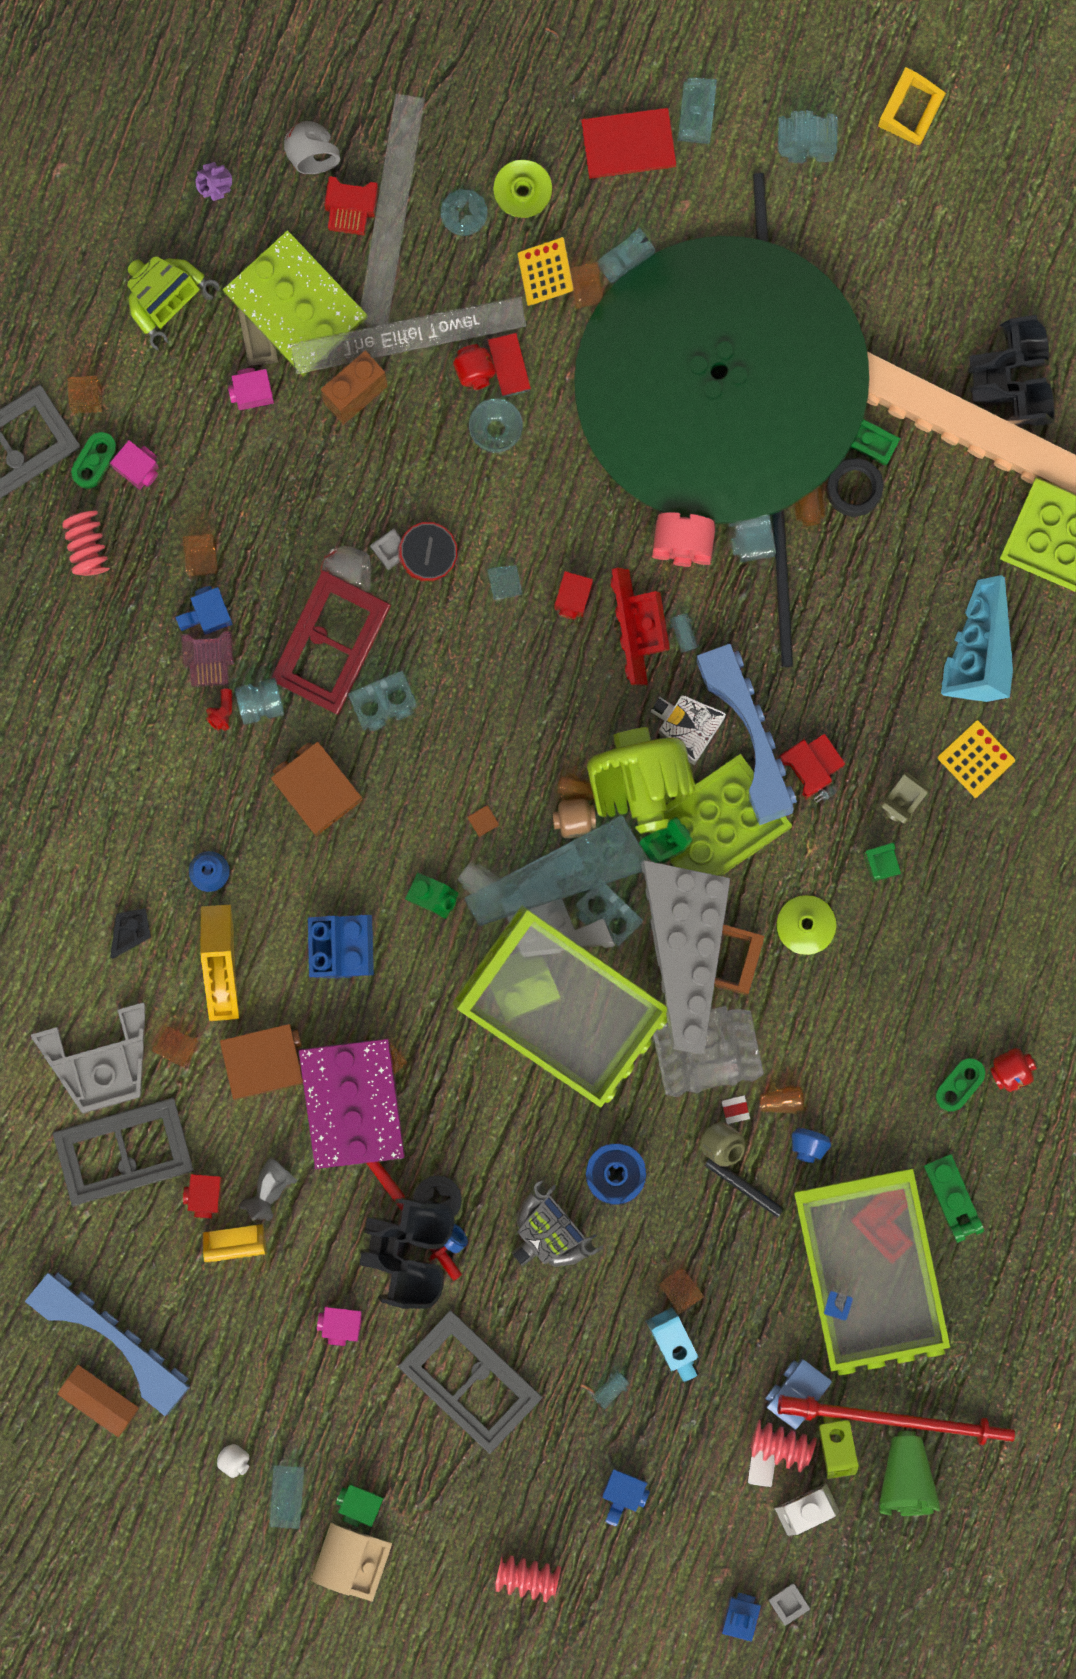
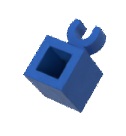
(209, 611)
(624, 1492)
(741, 1617)

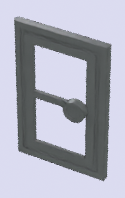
(64, 447)
(127, 1166)
(488, 1362)

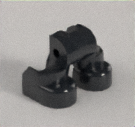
(992, 377)
(413, 1282)

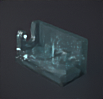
(697, 110)

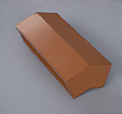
(98, 1401)

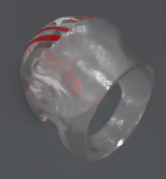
(349, 565)

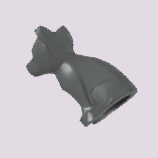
(270, 1185)

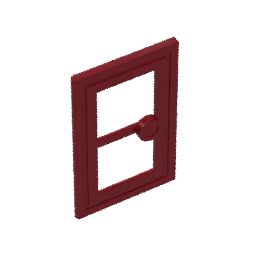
(305, 627)

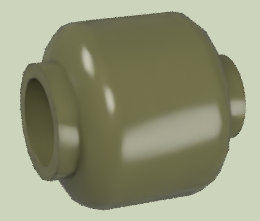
(722, 1144)

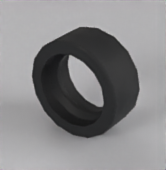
(858, 509)

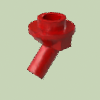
(219, 717)

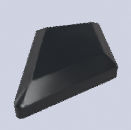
(129, 931)

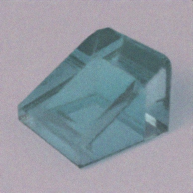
(504, 582)

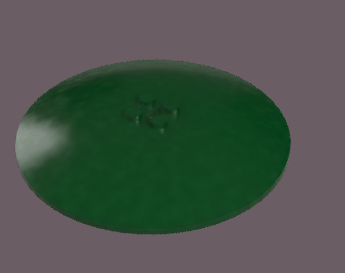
(733, 442)

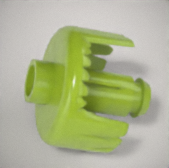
(642, 773)

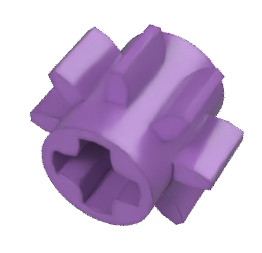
(213, 181)

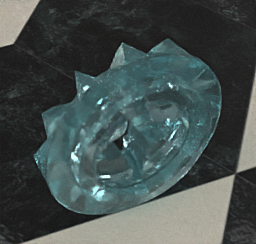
(469, 224)

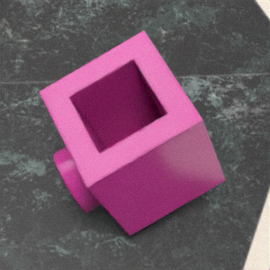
(250, 389)
(136, 465)
(339, 1325)

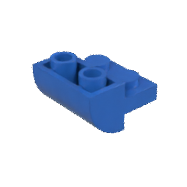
(340, 946)

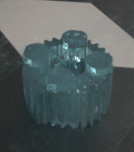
(807, 137)

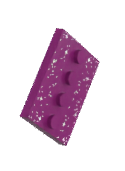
(352, 1103)

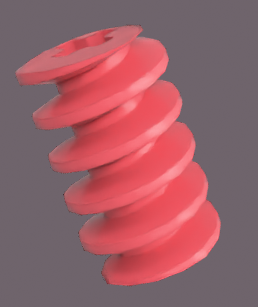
(84, 544)
(782, 1446)
(527, 1578)

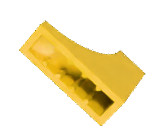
(219, 962)

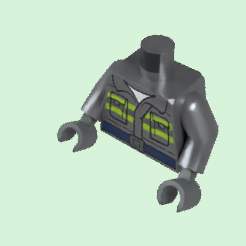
(549, 1232)

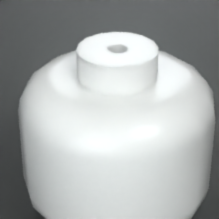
(233, 1460)

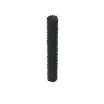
(746, 1188)

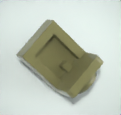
(904, 798)

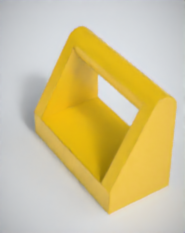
(888, 120)
(234, 1243)

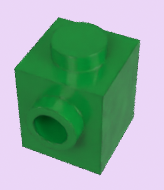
(358, 1505)

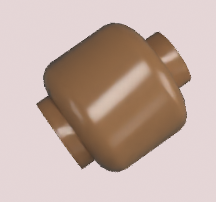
(574, 818)

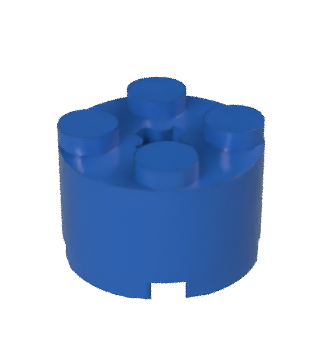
(614, 1191)

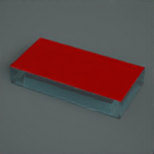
(509, 365)

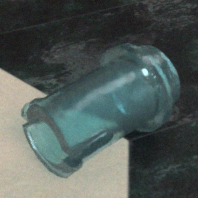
(684, 632)
(611, 1389)

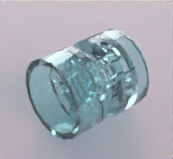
(259, 701)

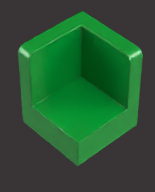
(882, 862)

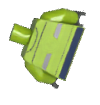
(162, 290)

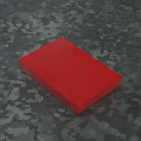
(628, 143)

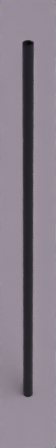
(779, 517)

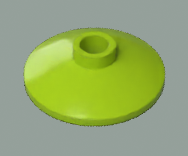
(522, 174)
(795, 936)

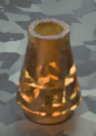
(783, 1100)

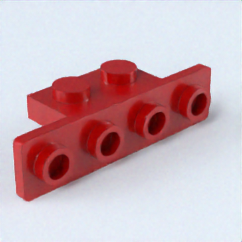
(641, 625)

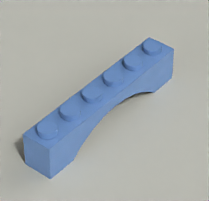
(724, 678)
(156, 1382)

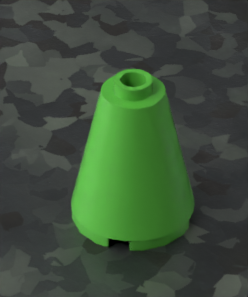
(908, 1478)

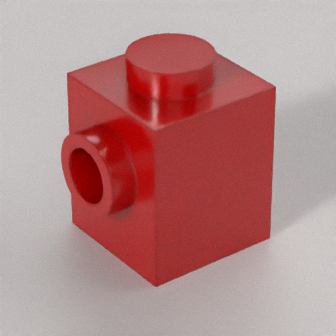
(203, 1195)

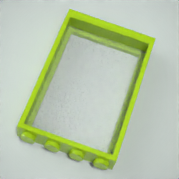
(561, 1007)
(874, 1247)

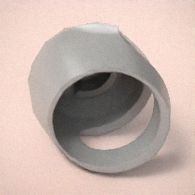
(304, 142)

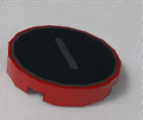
(427, 551)

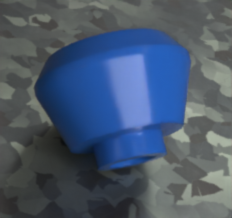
(205, 880)
(809, 1145)

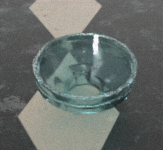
(491, 411)

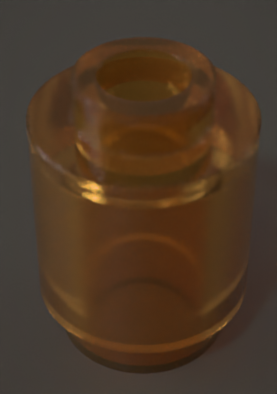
(810, 509)

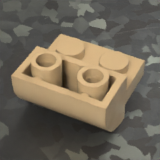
(351, 1562)

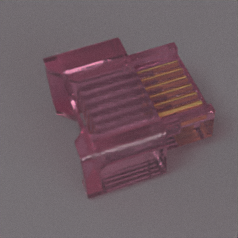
(208, 659)

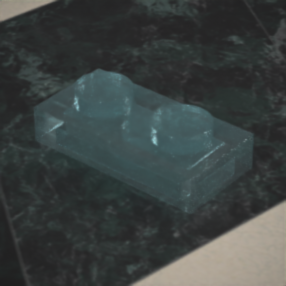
(287, 1496)

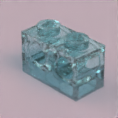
(379, 693)
(614, 909)

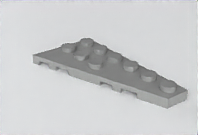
(687, 938)

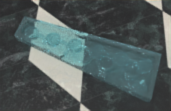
(578, 866)

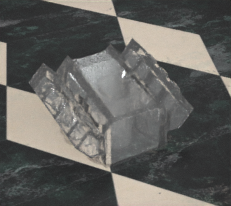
(728, 1055)

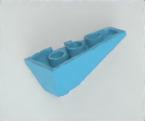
(983, 656)

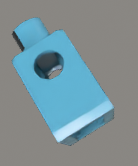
(668, 1334)

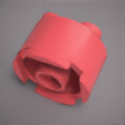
(684, 539)

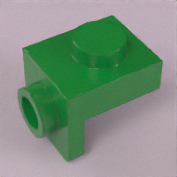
(667, 842)
(432, 895)

